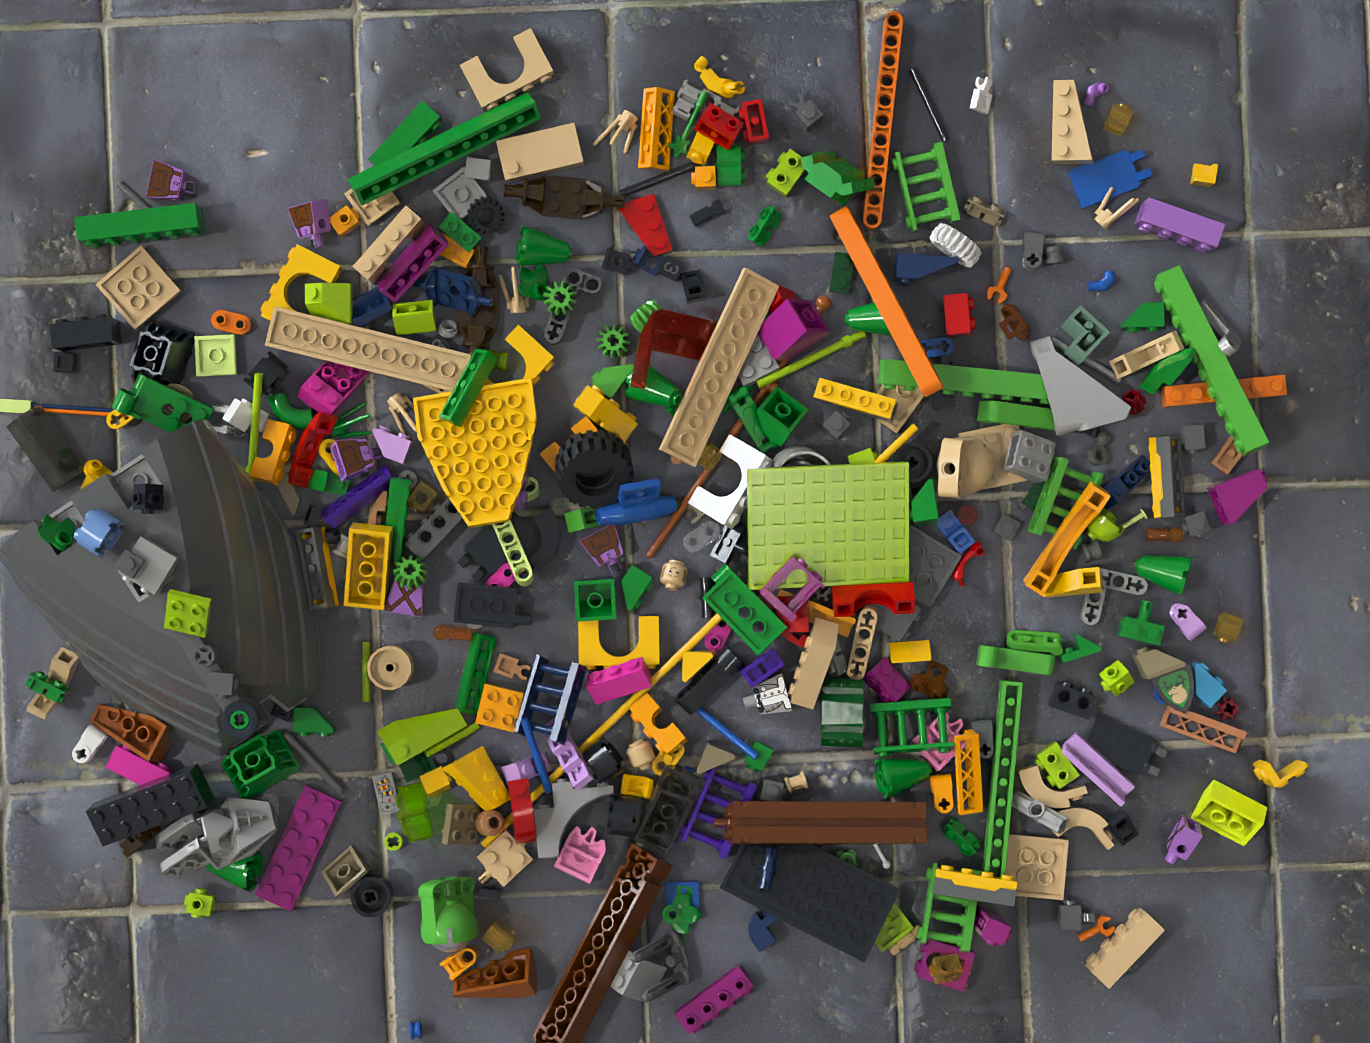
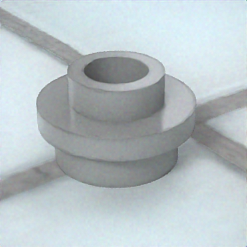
(448, 329)

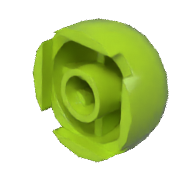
(1104, 527)

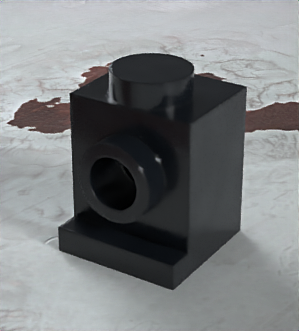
(609, 265)

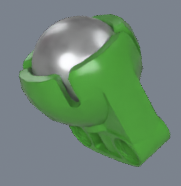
(448, 912)

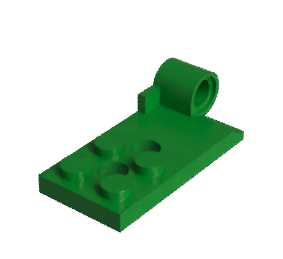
(148, 398)
(729, 597)

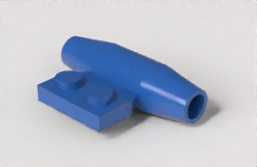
(637, 504)

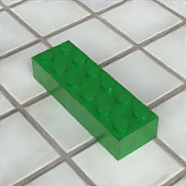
(140, 225)

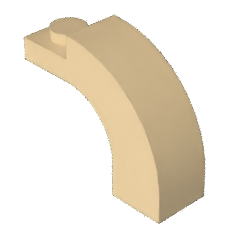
(1146, 354)
(62, 668)
(1034, 786)
(1084, 817)

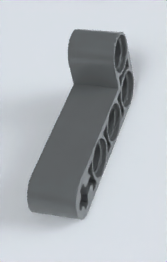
(580, 286)

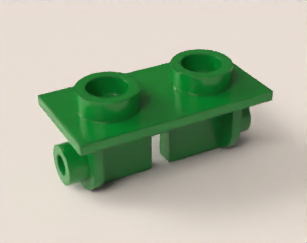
(769, 218)
(460, 232)
(41, 682)
(966, 844)

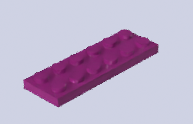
(298, 848)

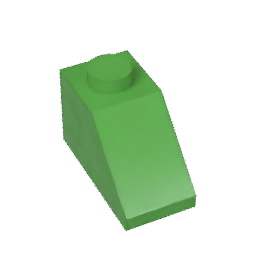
(611, 379)
(581, 519)

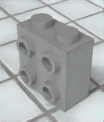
(1029, 456)
(157, 566)
(635, 978)

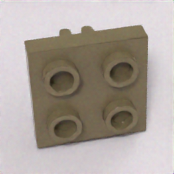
(460, 824)

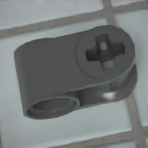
(1032, 247)
(985, 731)

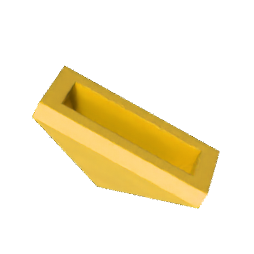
(694, 661)

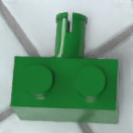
(1141, 627)

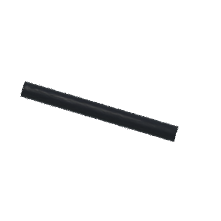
(929, 104)
(657, 179)

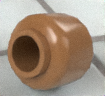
(489, 823)

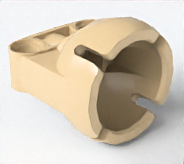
(972, 466)

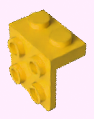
(1265, 771)

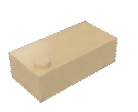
(540, 153)

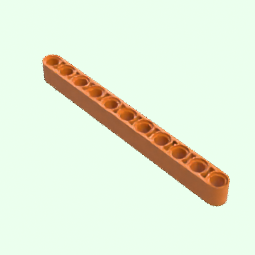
(883, 111)
(886, 302)

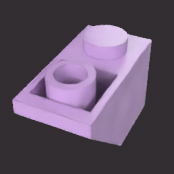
(393, 446)
(523, 768)

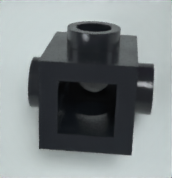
(148, 497)

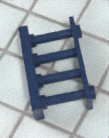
(566, 708)

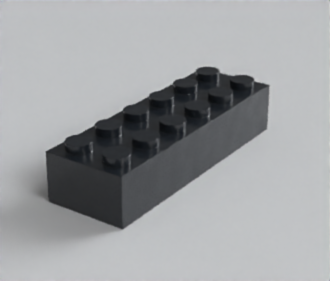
(150, 805)

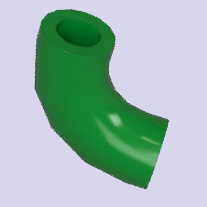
(288, 413)

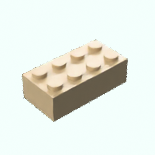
(1124, 947)

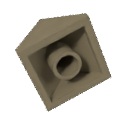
(713, 756)
(345, 871)

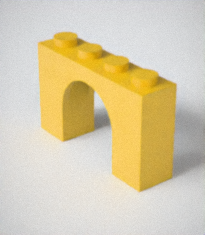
(300, 263)
(535, 356)
(592, 653)

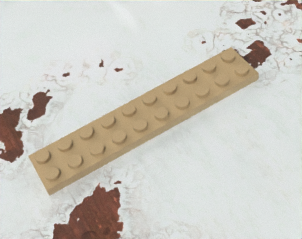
(365, 349)
(719, 367)

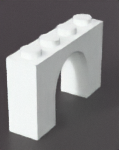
(729, 508)

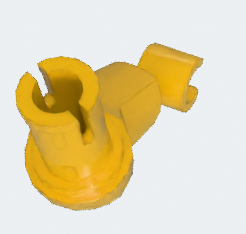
(722, 87)

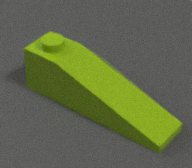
(414, 735)

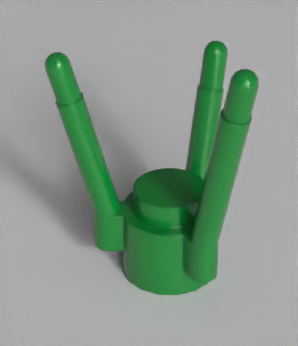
(341, 426)

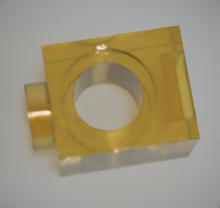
(1118, 119)
(709, 456)
(430, 493)
(1227, 627)
(949, 962)

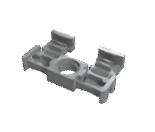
(689, 98)

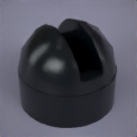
(330, 536)

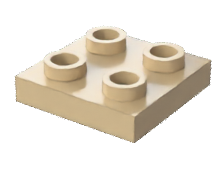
(375, 209)

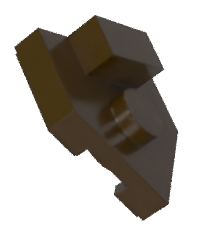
(131, 846)

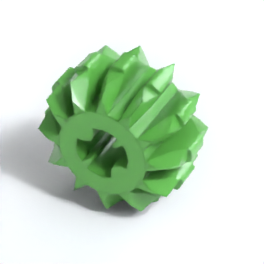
(564, 292)
(643, 313)
(607, 345)
(417, 575)

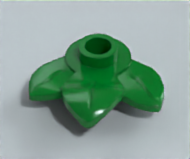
(532, 282)
(57, 533)
(684, 913)

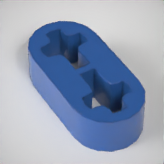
(936, 342)

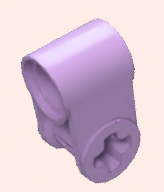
(1189, 623)

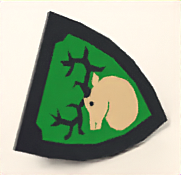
(1176, 688)

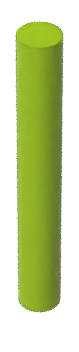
(365, 677)
(451, 739)

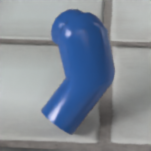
(1105, 283)

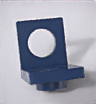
(641, 257)

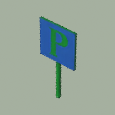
(673, 889)

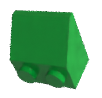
(780, 415)
(924, 506)
(595, 600)

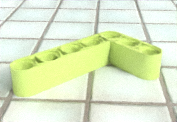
(515, 547)

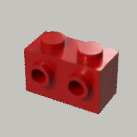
(755, 123)
(719, 126)
(959, 315)

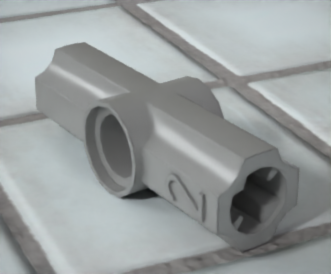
(1047, 817)

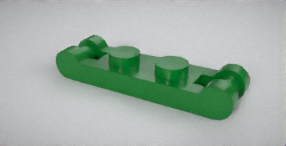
(748, 416)

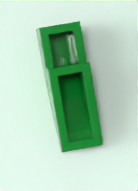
(1166, 370)

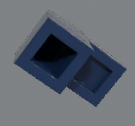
(759, 932)

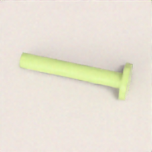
(1135, 519)

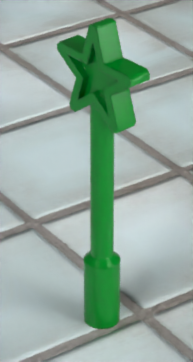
(680, 143)

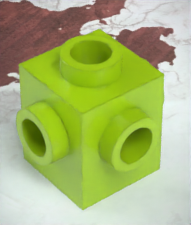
(1116, 678)
(206, 906)

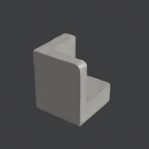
(478, 169)

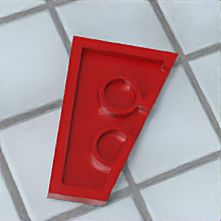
(647, 223)

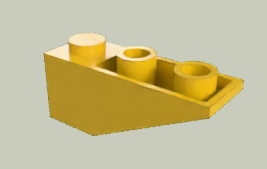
(1076, 583)

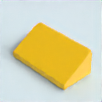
(910, 651)

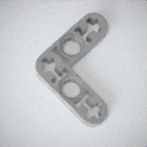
(1229, 340)
(1132, 590)

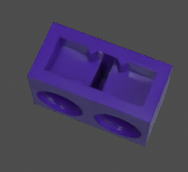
(762, 667)

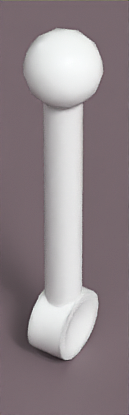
(886, 864)

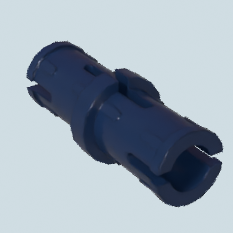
(768, 869)

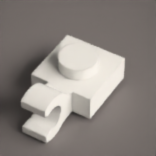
(981, 97)

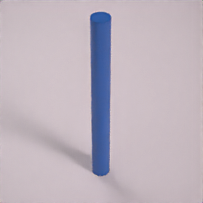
(727, 733)
(536, 755)

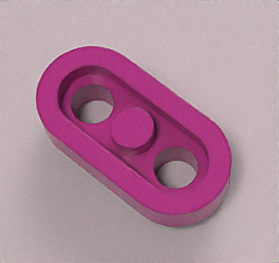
(499, 577)
(720, 634)

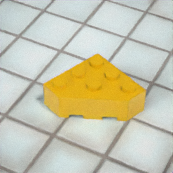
(605, 413)

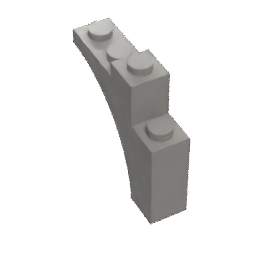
(552, 822)

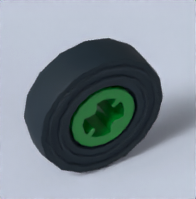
(229, 719)

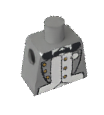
(769, 696)

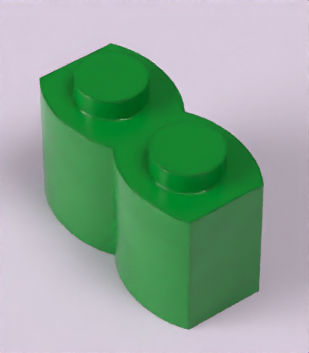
(729, 166)

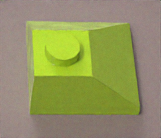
(330, 301)

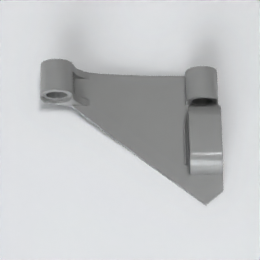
(1073, 395)

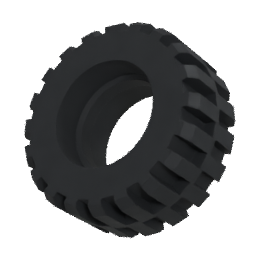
(589, 448)

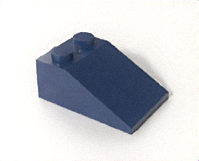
(915, 267)

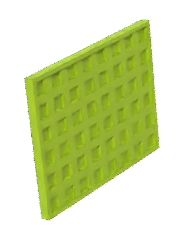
(836, 518)

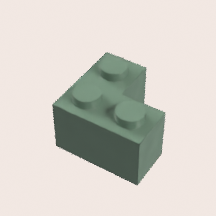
(1086, 334)

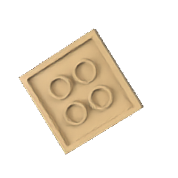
(138, 287)
(997, 440)
(1037, 865)

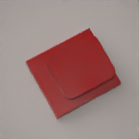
(801, 622)

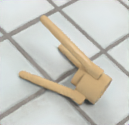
(625, 122)
(1106, 217)
(516, 304)
(398, 403)

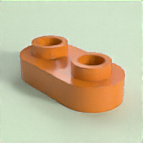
(230, 322)

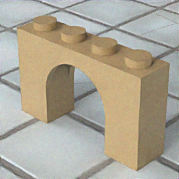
(535, 70)
(402, 227)

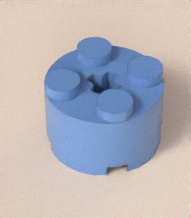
(99, 532)

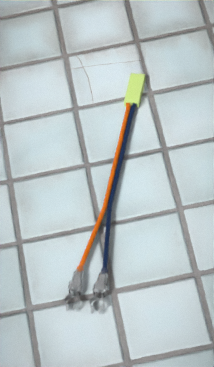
(22, 406)

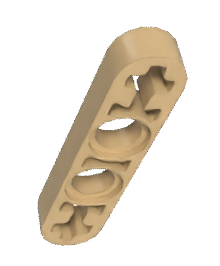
(864, 643)

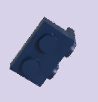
(370, 306)

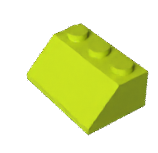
(1229, 813)

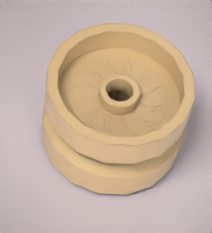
(378, 667)

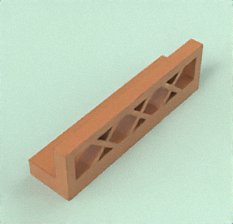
(1199, 719)

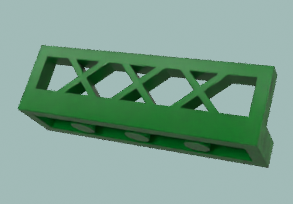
(397, 514)

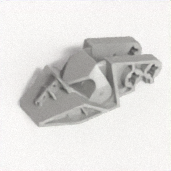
(230, 835)

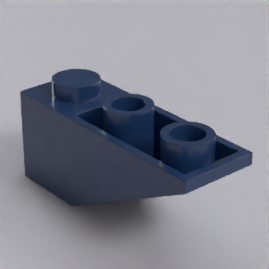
(1126, 481)

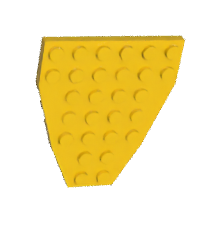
(486, 456)

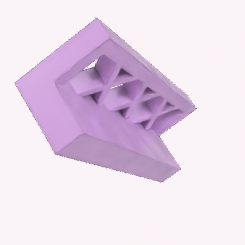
(1097, 768)

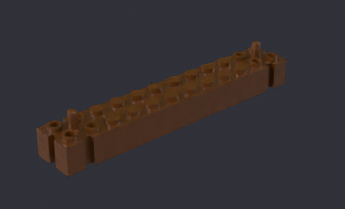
(603, 948)

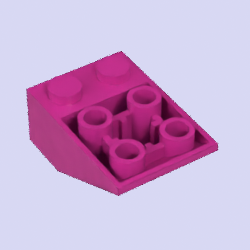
(331, 387)

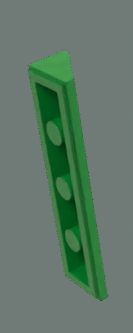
(468, 387)
(475, 673)

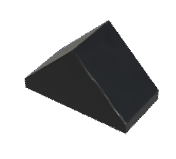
(693, 286)
(1121, 826)

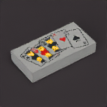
(385, 792)

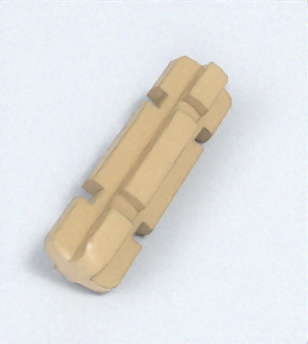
(904, 941)

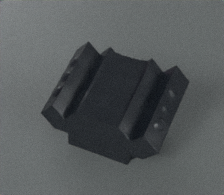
(162, 353)

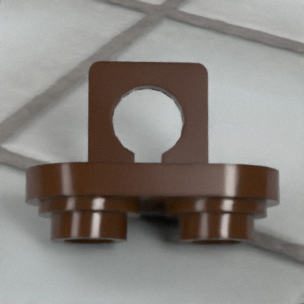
(1015, 321)
(930, 684)

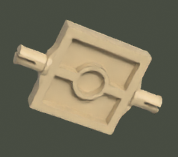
(504, 859)

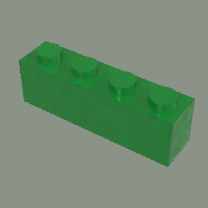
(408, 134)

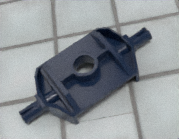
(440, 289)

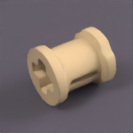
(796, 782)

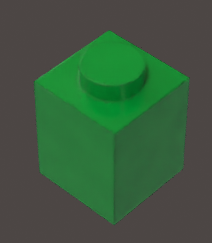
(764, 754)

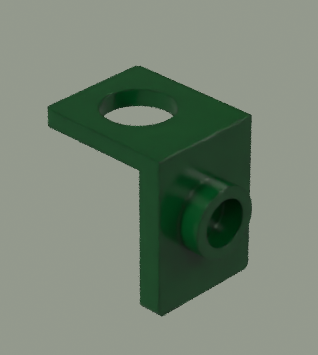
(416, 767)

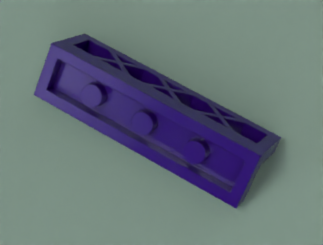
(357, 497)

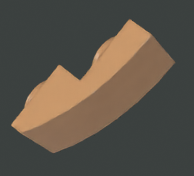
(380, 505)

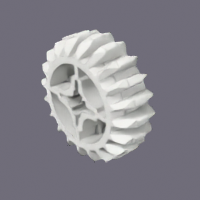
(955, 244)

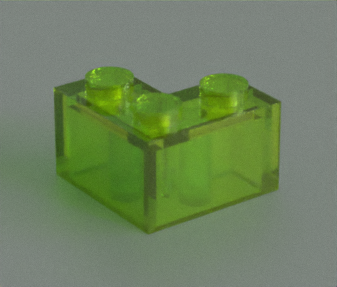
(414, 812)

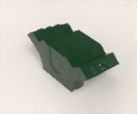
(842, 713)

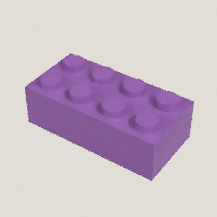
(1179, 225)

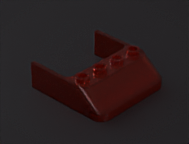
(673, 335)

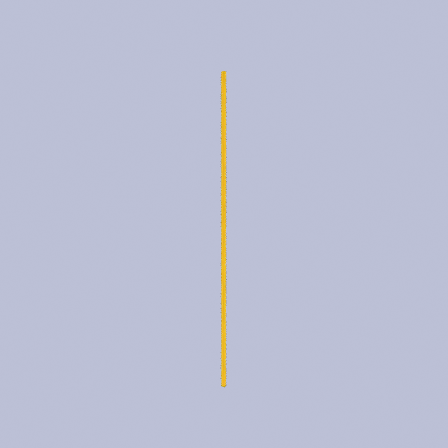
(669, 665)

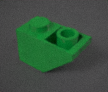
(1146, 316)
(633, 585)
(311, 720)

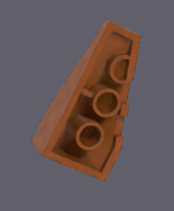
(135, 730)
(506, 978)

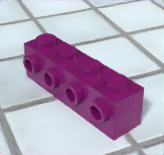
(412, 263)
(992, 927)
(713, 999)

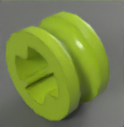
(392, 835)

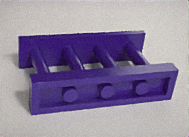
(745, 790)

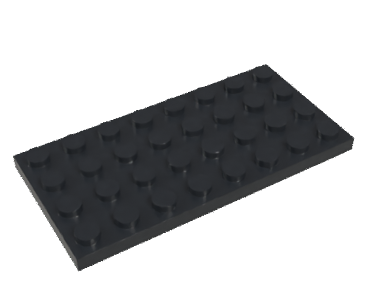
(815, 894)

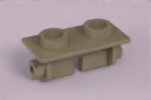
(991, 212)

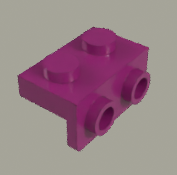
(886, 681)

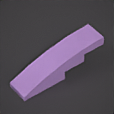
(570, 760)

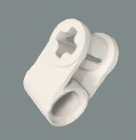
(90, 741)

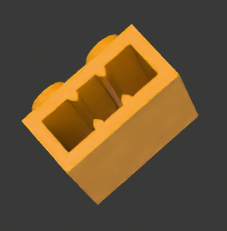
(499, 707)

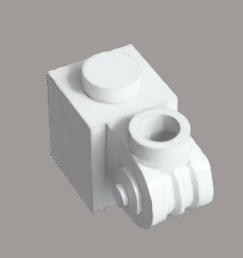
(240, 415)

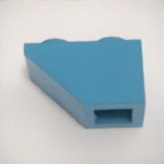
(1206, 687)

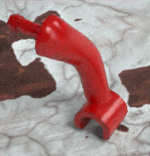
(975, 549)

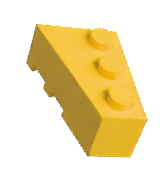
(479, 779)

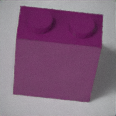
(792, 329)
(1237, 494)

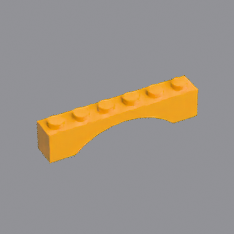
(1050, 560)

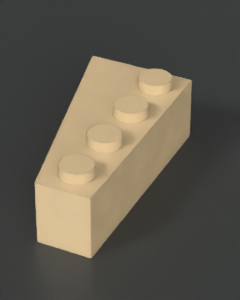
(1069, 130)
(814, 663)

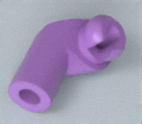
(1093, 91)

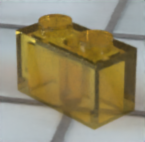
(499, 936)

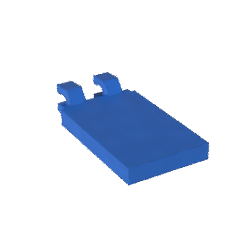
(1116, 171)

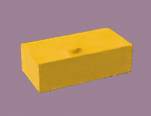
(368, 566)

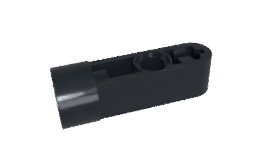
(709, 680)

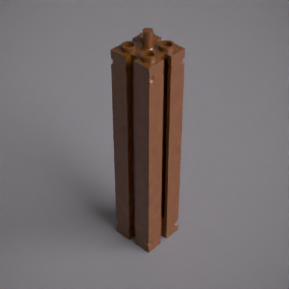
(824, 823)

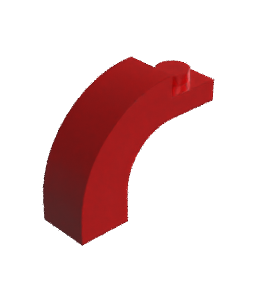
(522, 811)

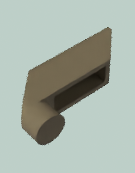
(289, 491)

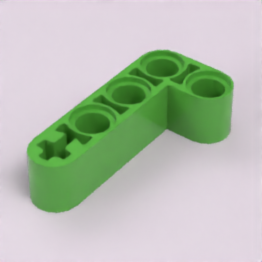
(1015, 415)
(1015, 660)

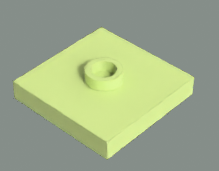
(215, 355)

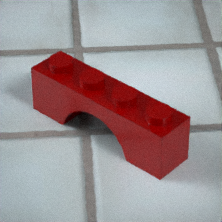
(895, 596)

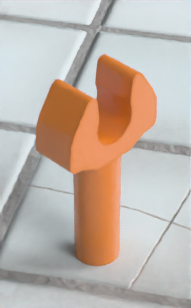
(999, 288)
(1097, 929)

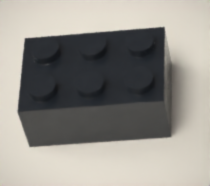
(85, 333)

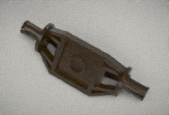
(563, 197)
(486, 317)

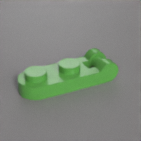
(1035, 641)

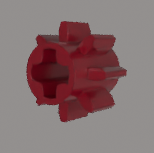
(1135, 400)
(1222, 705)

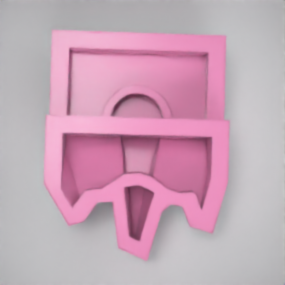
(937, 759)
(581, 855)

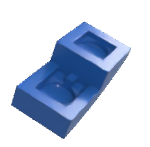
(954, 531)

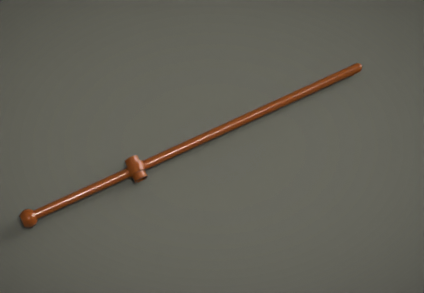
(822, 303)

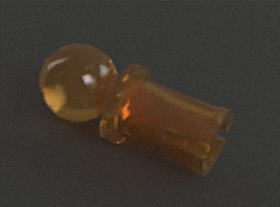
(1175, 535)
(442, 632)

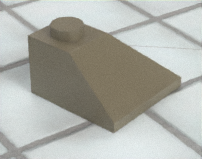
(1153, 663)

